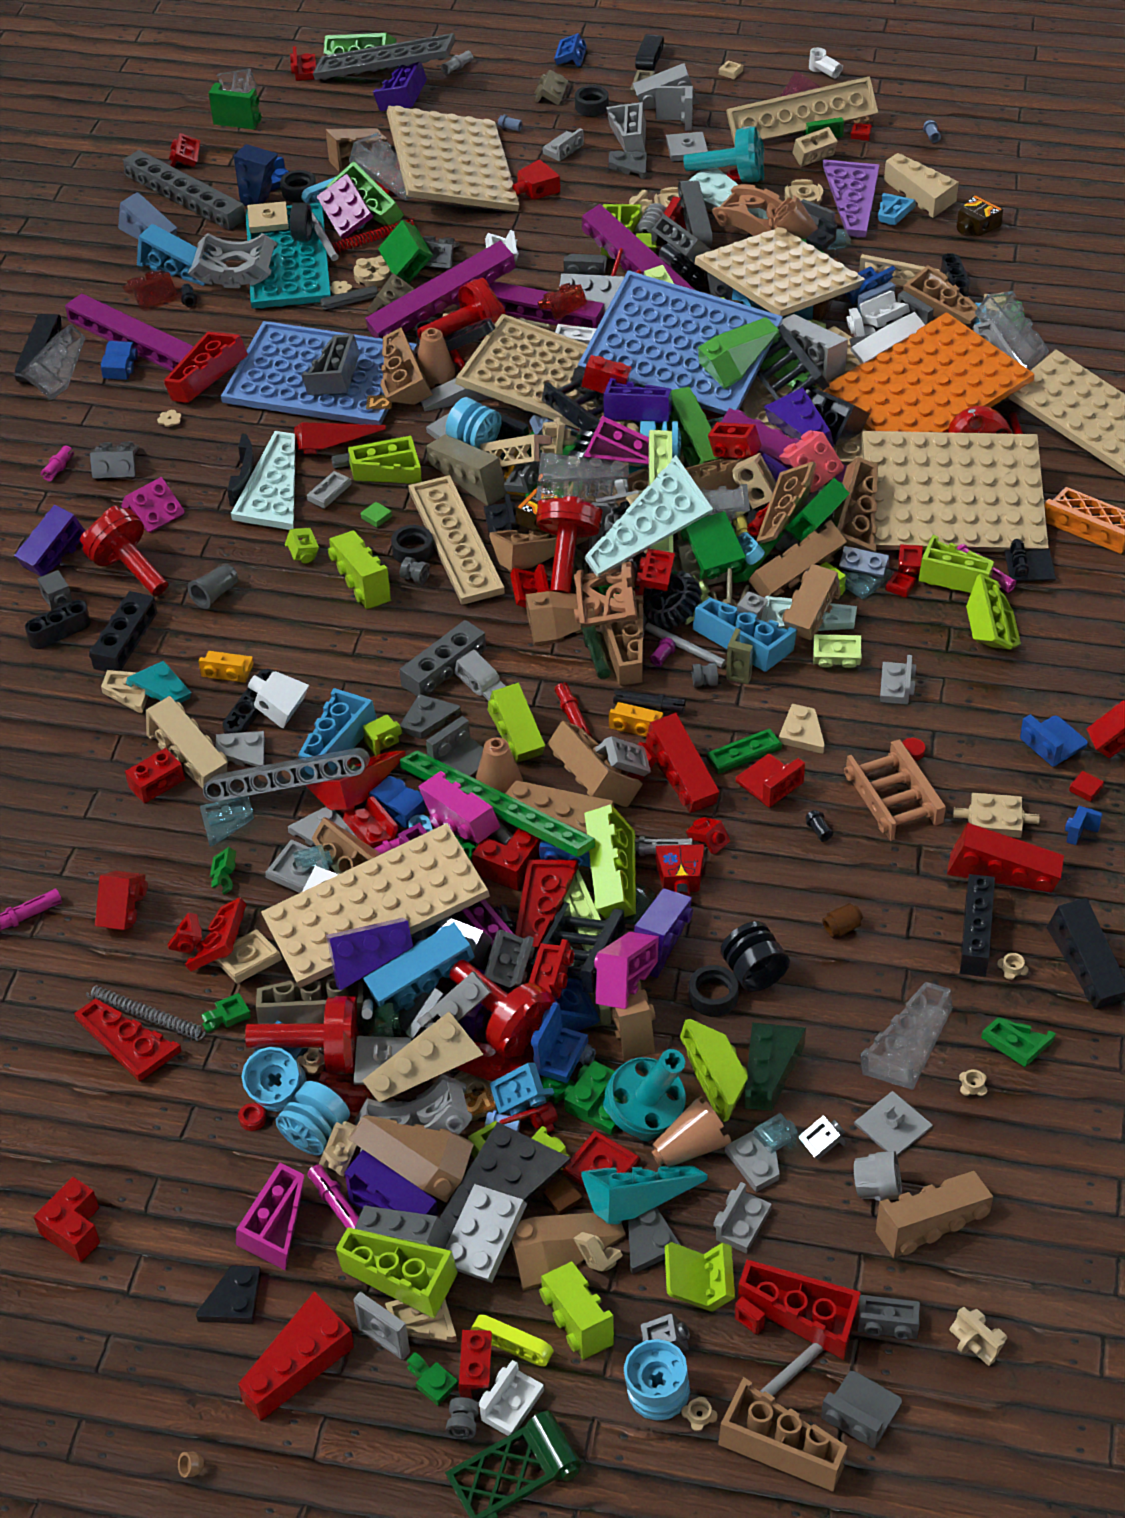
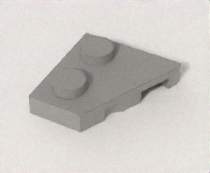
(243, 747)
(754, 1161)

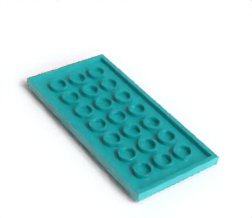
(297, 268)

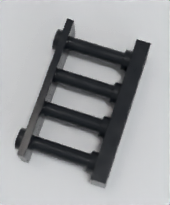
(794, 353)
(571, 408)
(611, 928)

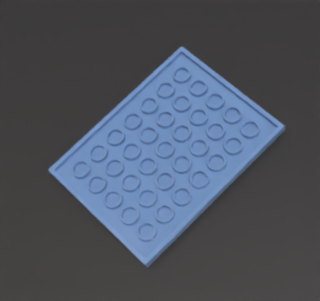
(659, 333)
(278, 358)

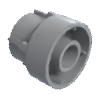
(878, 1176)

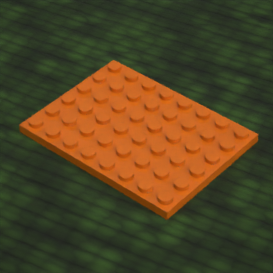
(930, 379)

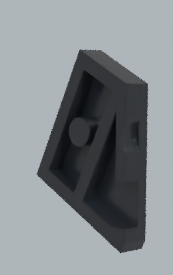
(233, 1297)

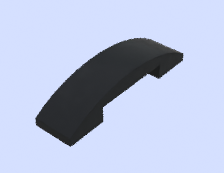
(238, 483)

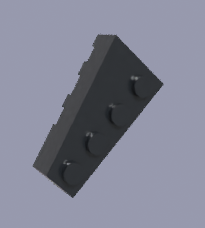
(1087, 953)

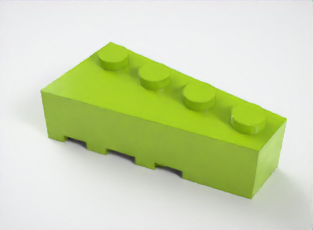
(360, 569)
(399, 1268)

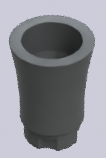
(211, 586)

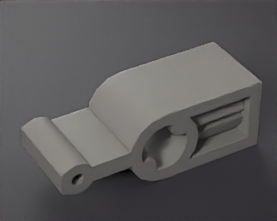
(478, 674)

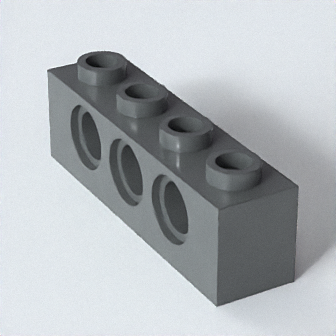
(679, 238)
(439, 660)

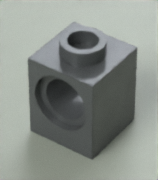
(54, 589)

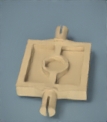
(997, 813)

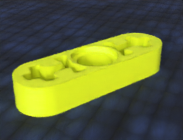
(515, 1341)

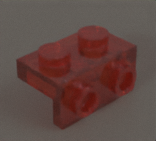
(564, 300)
(344, 1086)

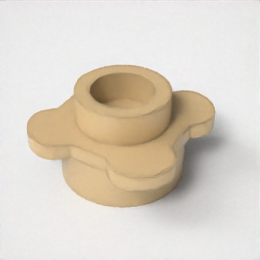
(1009, 962)
(312, 1067)
(975, 1077)
(699, 1405)

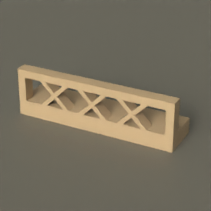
(901, 275)
(521, 444)

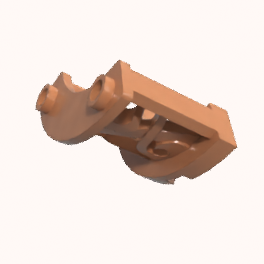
(735, 212)
(625, 602)

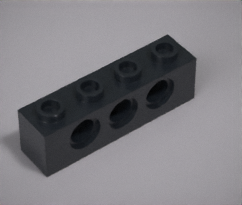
(123, 632)
(977, 925)

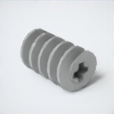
(649, 219)

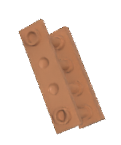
(908, 773)

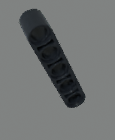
(43, 330)

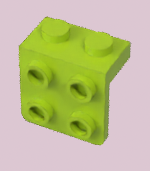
(698, 1277)

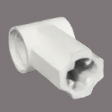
(820, 62)

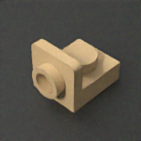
(595, 1253)

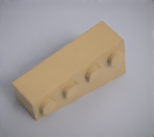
(925, 185)
(184, 740)
(427, 1056)

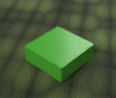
(376, 514)

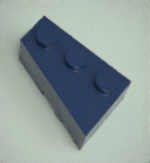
(254, 173)

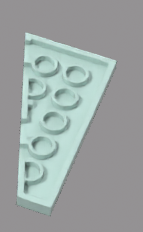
(717, 188)
(271, 488)
(658, 512)

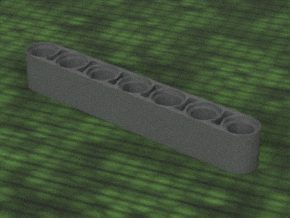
(276, 781)

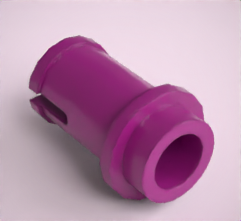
(665, 648)

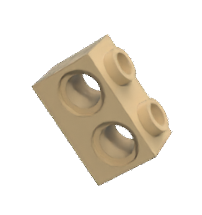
(814, 146)
(760, 479)

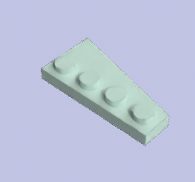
(839, 617)

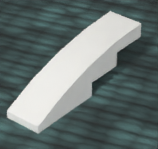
(886, 337)

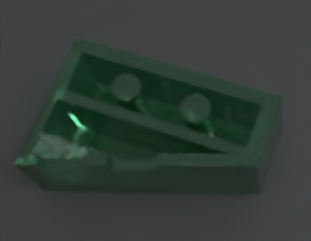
(770, 1061)

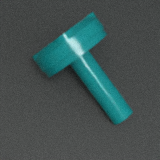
(747, 156)
(645, 1095)

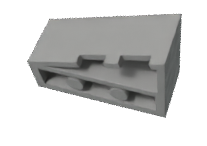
(674, 76)
(629, 125)

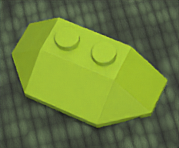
(991, 615)
(715, 1066)

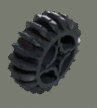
(675, 603)

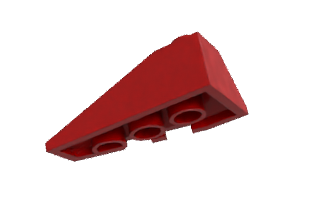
(320, 436)
(350, 791)

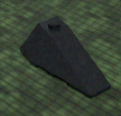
(840, 416)

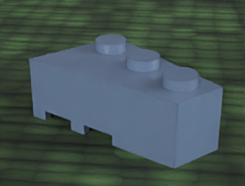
(138, 214)

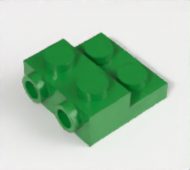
(587, 1097)

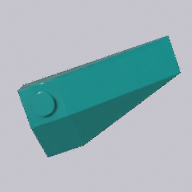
(628, 1195)

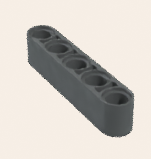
(695, 211)

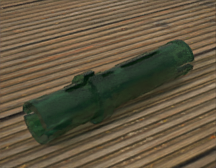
(593, 643)

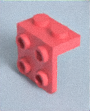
(816, 448)

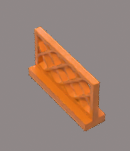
(1082, 523)

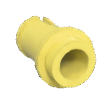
(741, 525)

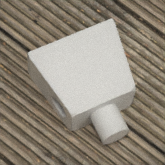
(278, 696)

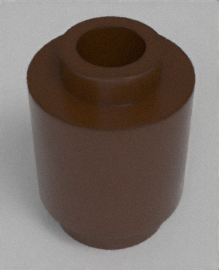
(842, 920)

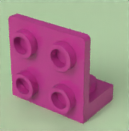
(154, 504)

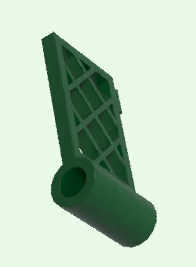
(551, 1452)

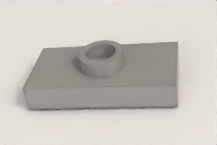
(329, 489)

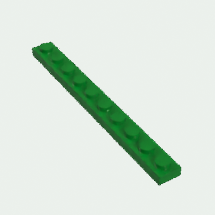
(505, 806)

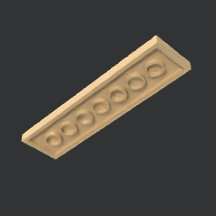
(791, 112)
(456, 540)

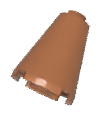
(794, 218)
(435, 358)
(498, 765)
(690, 1135)

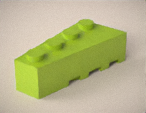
(612, 861)

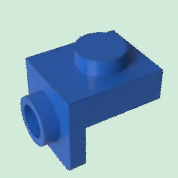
(1083, 818)

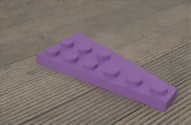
(853, 192)

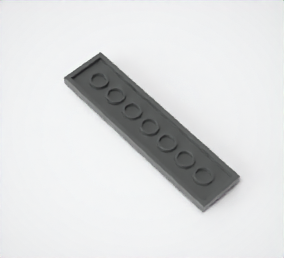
(384, 56)

